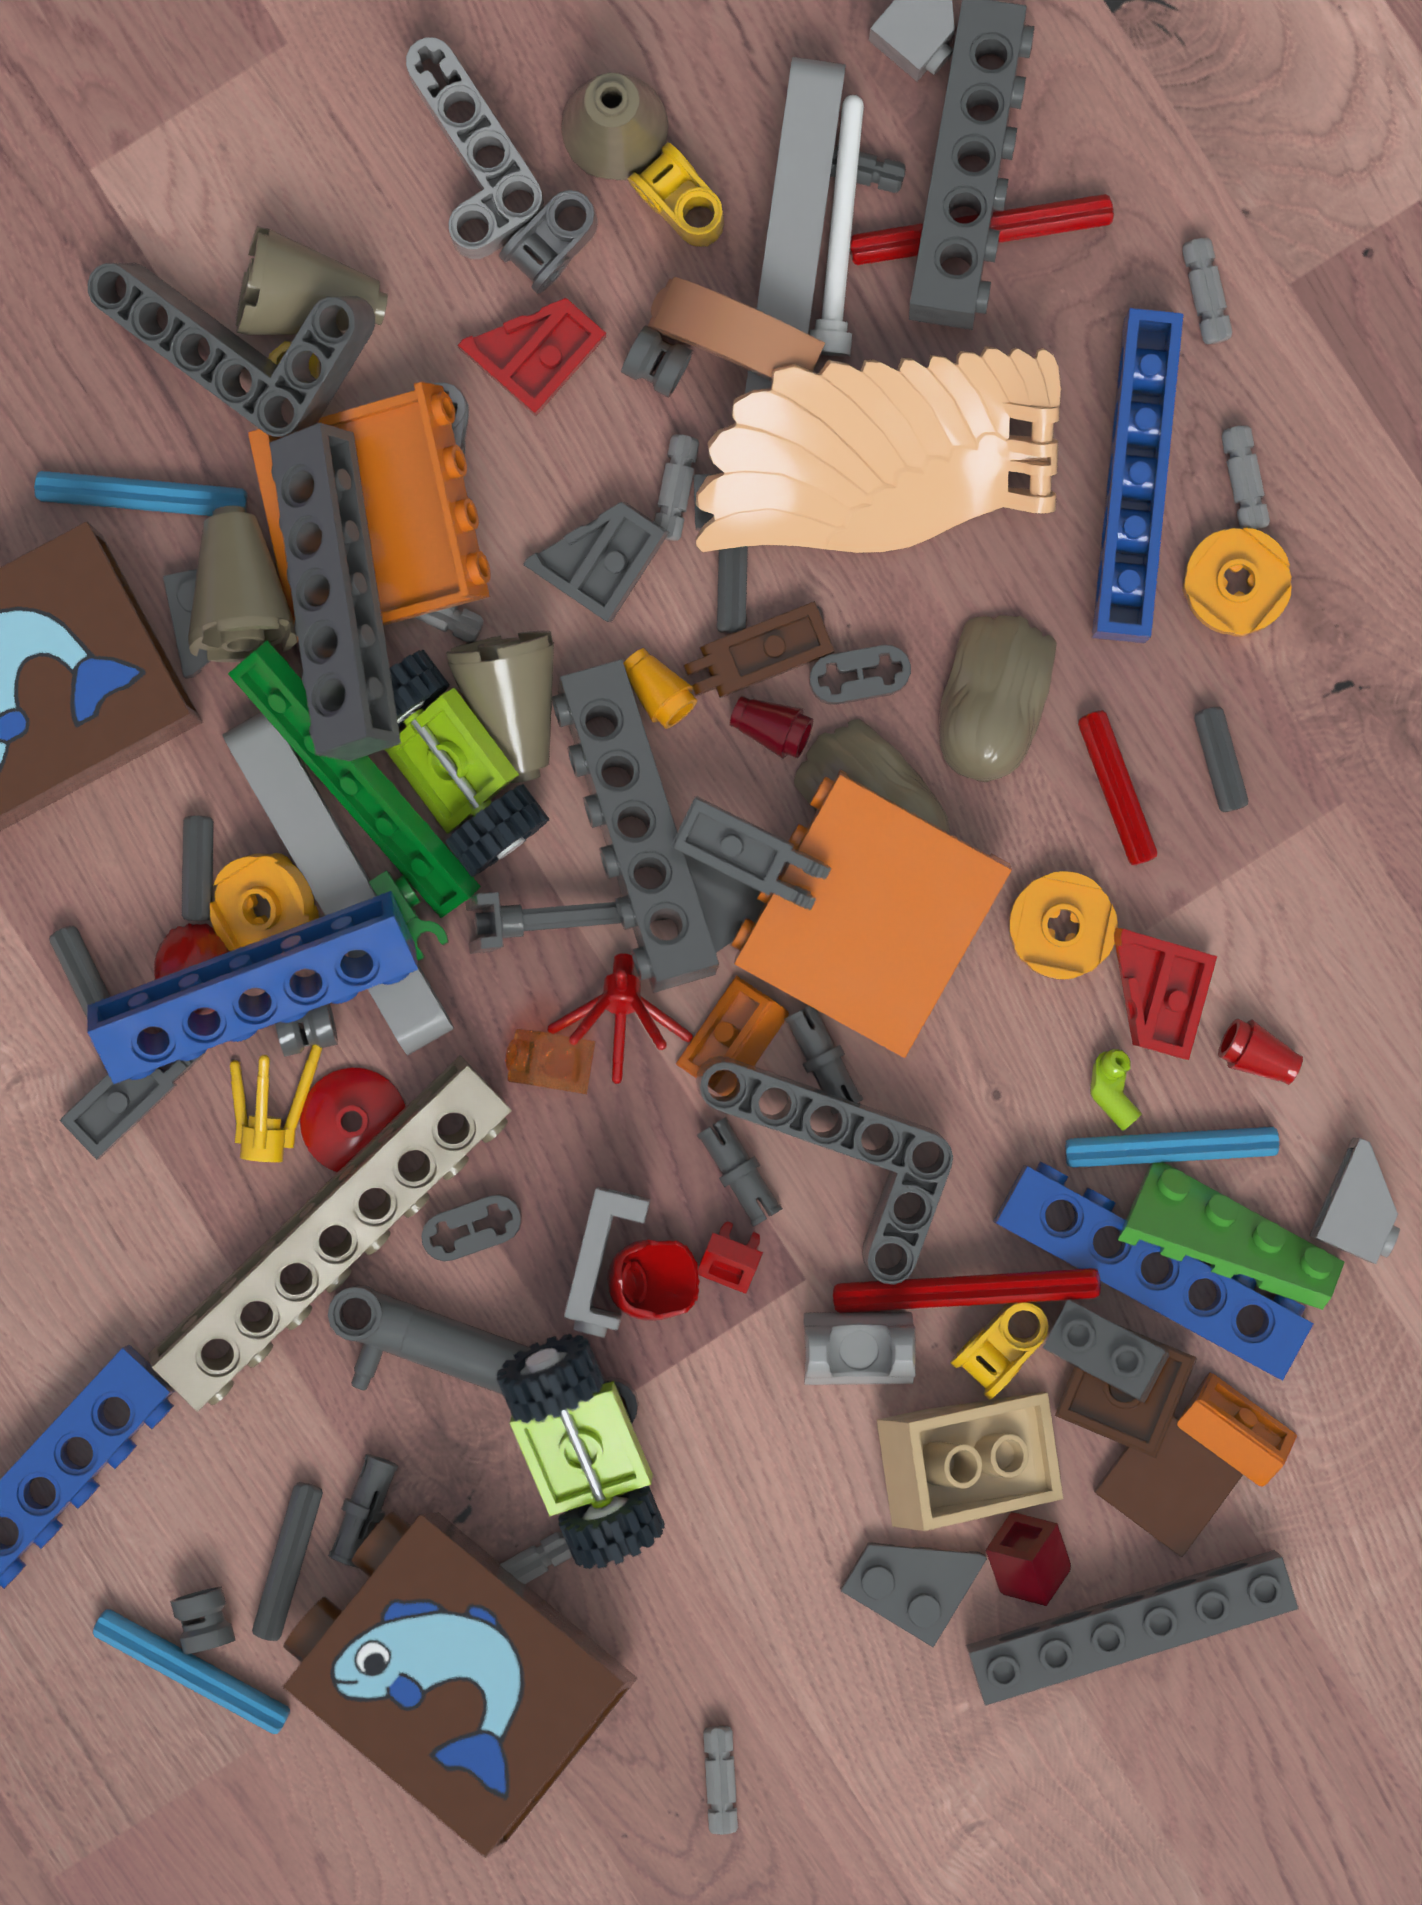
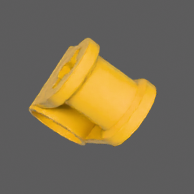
(673, 189)
(1000, 1348)

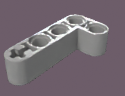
(467, 141)

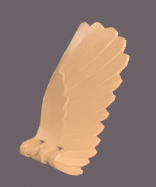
(881, 452)

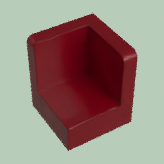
(1029, 1558)

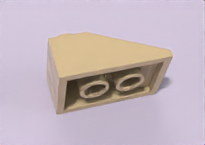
(969, 1461)

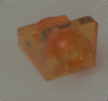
(549, 1061)

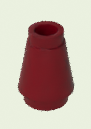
(773, 725)

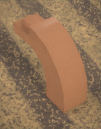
(730, 329)

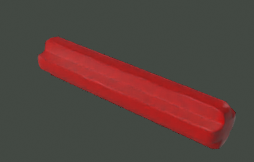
(1117, 787)

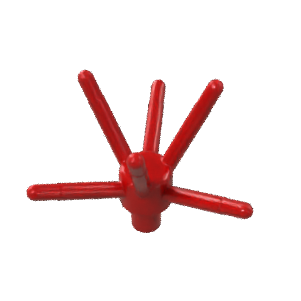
(620, 997)

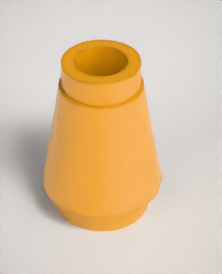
(659, 689)

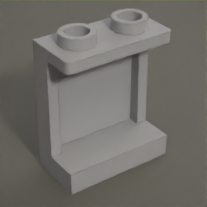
(604, 1206)

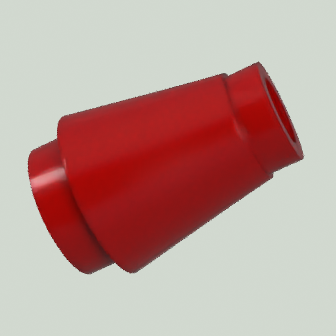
(1258, 1052)

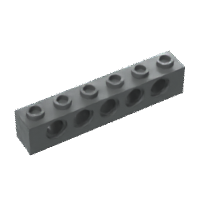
(982, 30)
(334, 593)
(608, 694)
(1131, 1627)

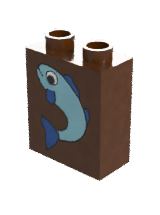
(77, 674)
(453, 1678)

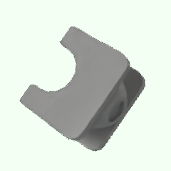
(859, 1348)

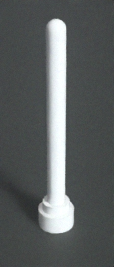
(831, 327)

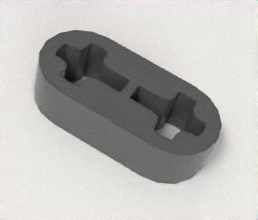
(856, 662)
(476, 1239)

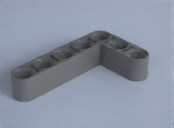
(231, 354)
(846, 1139)

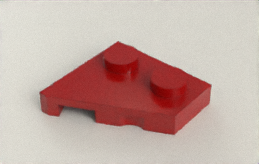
(536, 351)

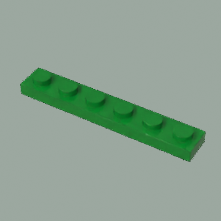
(357, 786)

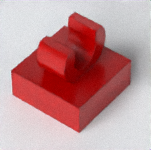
(729, 1260)

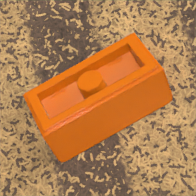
(737, 1029)
(1237, 1430)

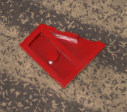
(1162, 991)

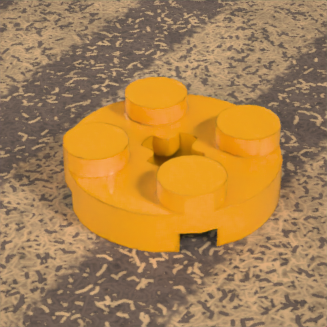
(1268, 579)
(272, 878)
(1088, 908)

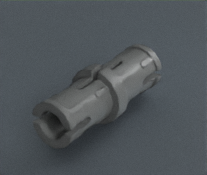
(822, 1055)
(739, 1171)
(363, 1508)

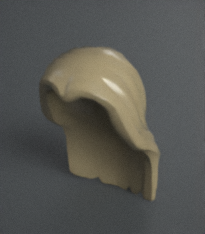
(995, 696)
(872, 764)

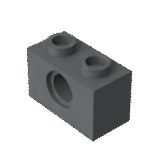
(1106, 1351)

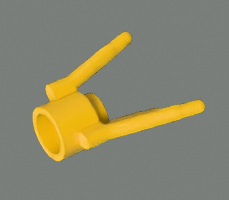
(261, 1134)

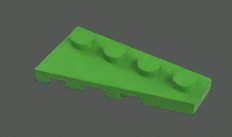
(1208, 1226)

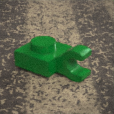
(406, 900)

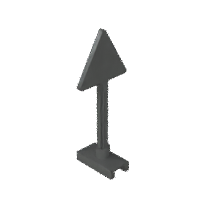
(721, 897)

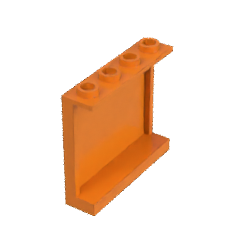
(412, 500)
(882, 921)

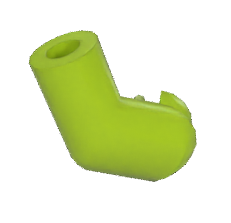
(1108, 1087)

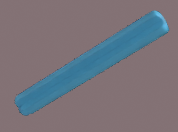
(136, 493)
(1172, 1147)
(191, 1671)

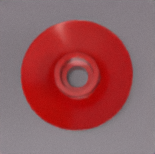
(332, 1098)

